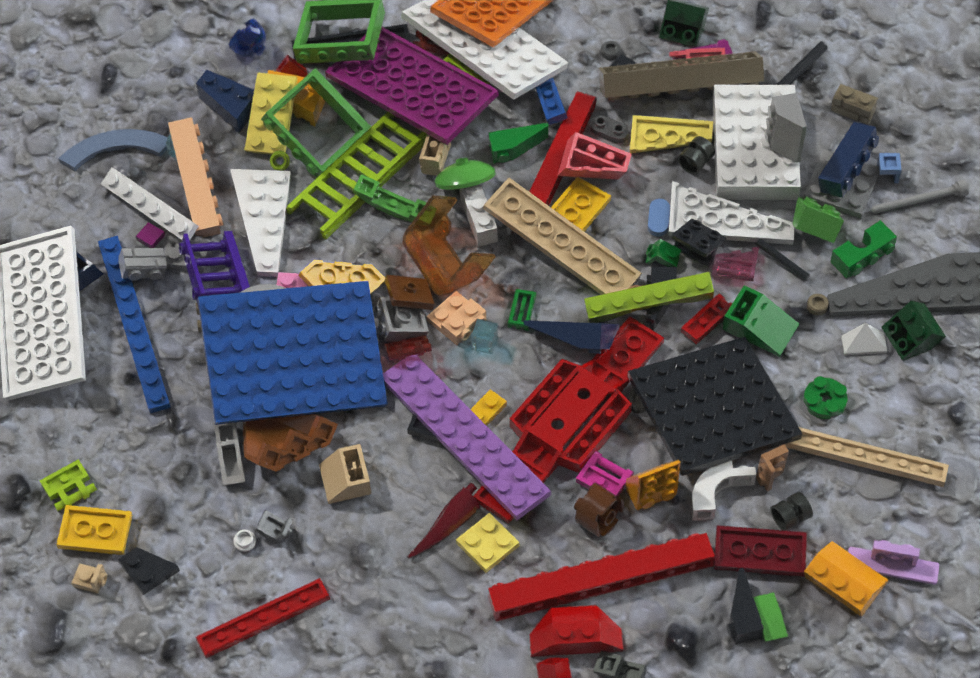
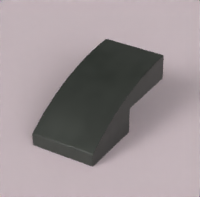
(614, 666)

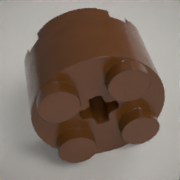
(598, 510)

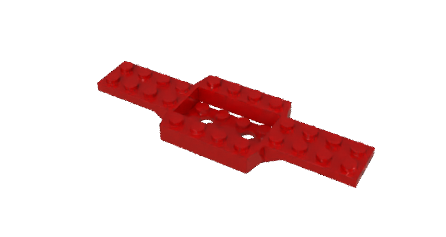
(557, 399)

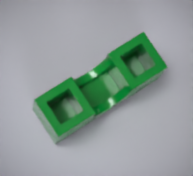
(851, 259)

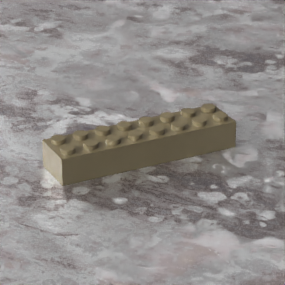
(680, 75)

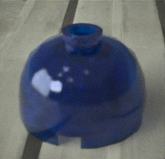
(249, 40)

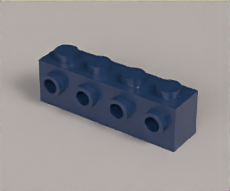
(848, 159)

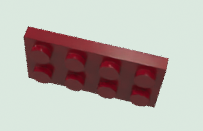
(760, 550)

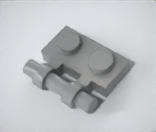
(175, 260)

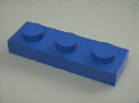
(551, 102)

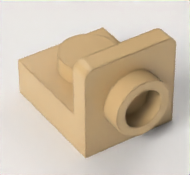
(89, 578)

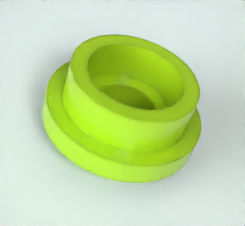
(273, 160)

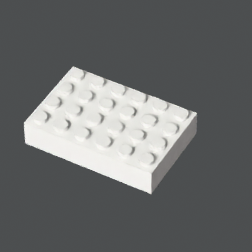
(743, 159)

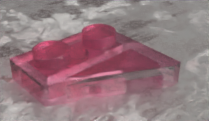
(736, 264)

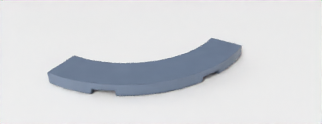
(112, 141)

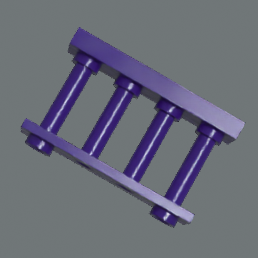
(231, 260)

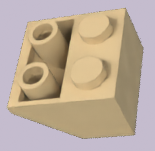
(345, 474)

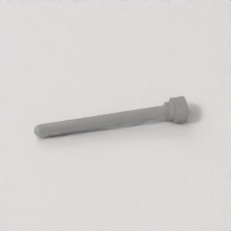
(958, 189)

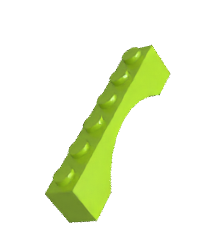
(679, 290)

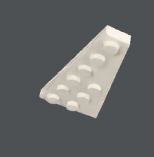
(263, 206)
(726, 217)

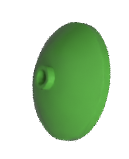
(464, 174)

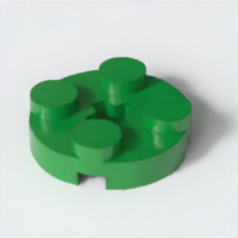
(831, 388)

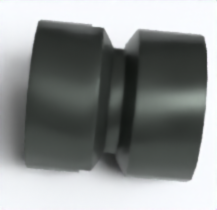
(696, 155)
(791, 511)

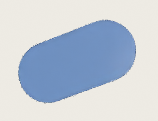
(658, 217)

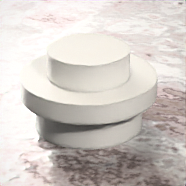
(244, 540)

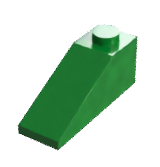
(512, 143)

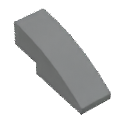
(229, 453)

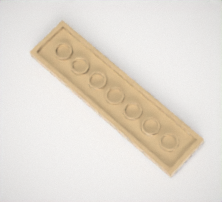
(560, 239)

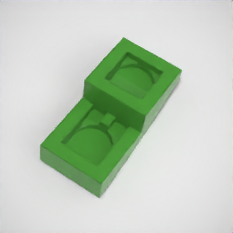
(771, 617)

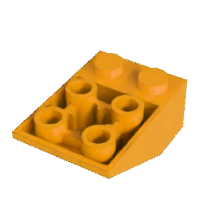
(654, 485)

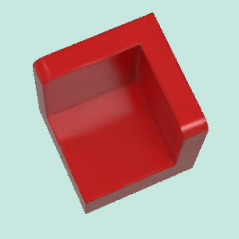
(291, 67)
(554, 668)

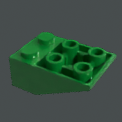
(759, 321)

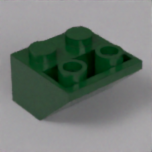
(683, 22)
(913, 330)

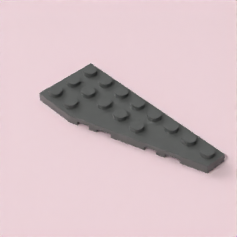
(940, 283)

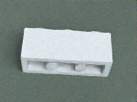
(480, 221)

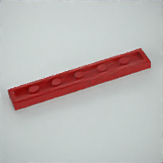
(262, 618)

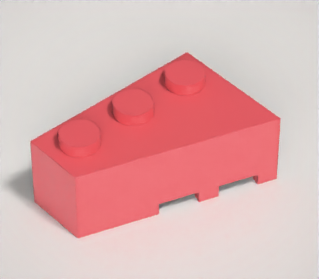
(592, 159)

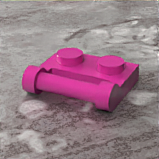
(592, 474)

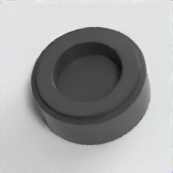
(610, 50)

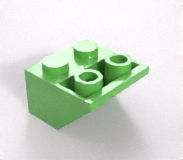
(817, 219)

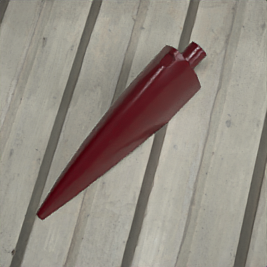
(453, 516)

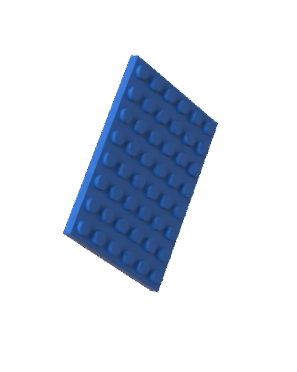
(291, 352)

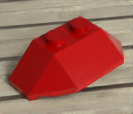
(575, 632)

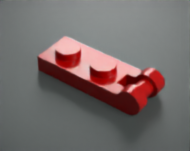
(706, 319)

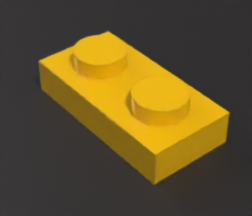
(489, 407)

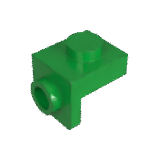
(663, 253)

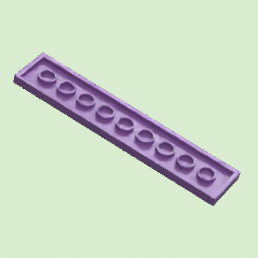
(466, 436)

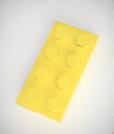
(267, 92)

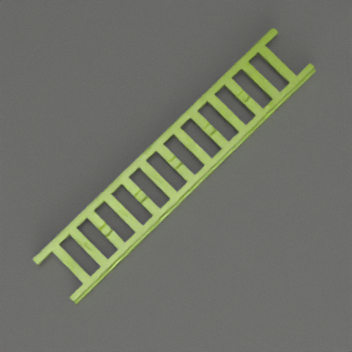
(389, 169)

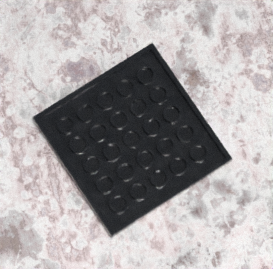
(714, 405)

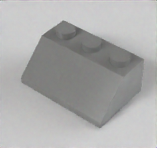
(786, 126)

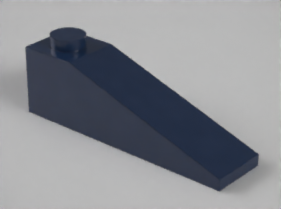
(582, 335)

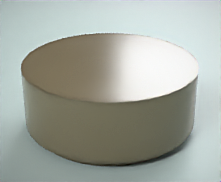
(817, 304)

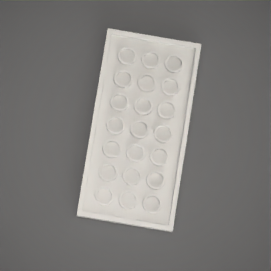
(511, 66)
(40, 314)

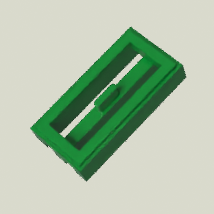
(519, 324)

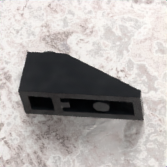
(745, 620)

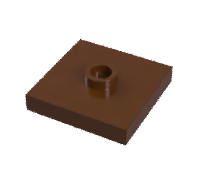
(409, 292)

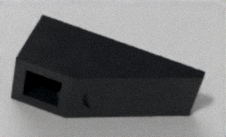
(659, 274)

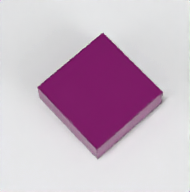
(150, 235)

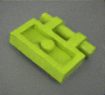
(65, 480)

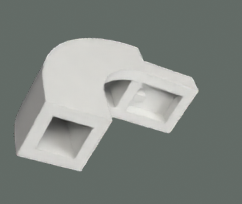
(712, 482)

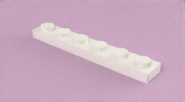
(149, 204)

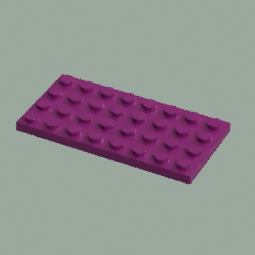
(415, 87)

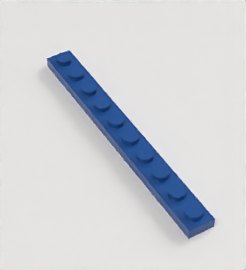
(134, 328)

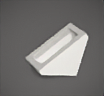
(864, 341)

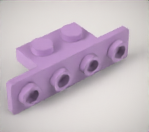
(898, 561)

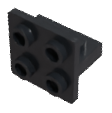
(698, 241)

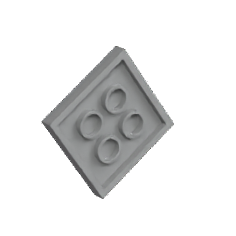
(855, 199)

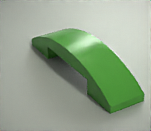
(387, 201)

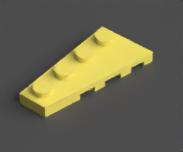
(664, 133)

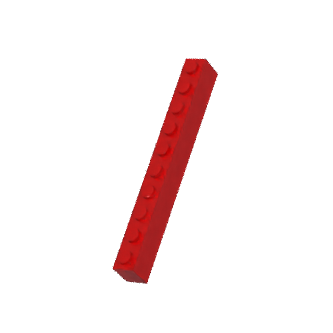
(600, 576)

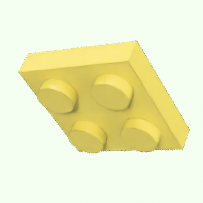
(487, 542)

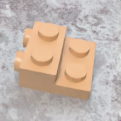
(456, 317)

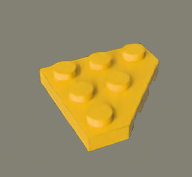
(341, 272)

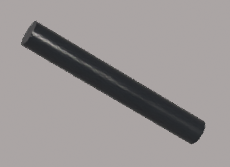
(782, 259)

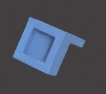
(890, 165)

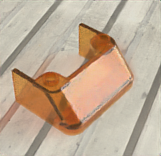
(432, 253)

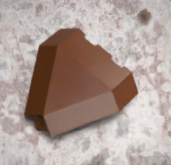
(285, 439)

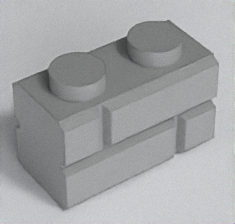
(142, 263)

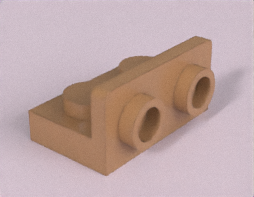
(771, 466)

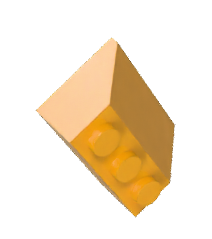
(845, 578)

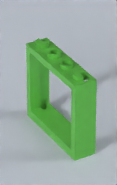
(337, 11)
(336, 102)

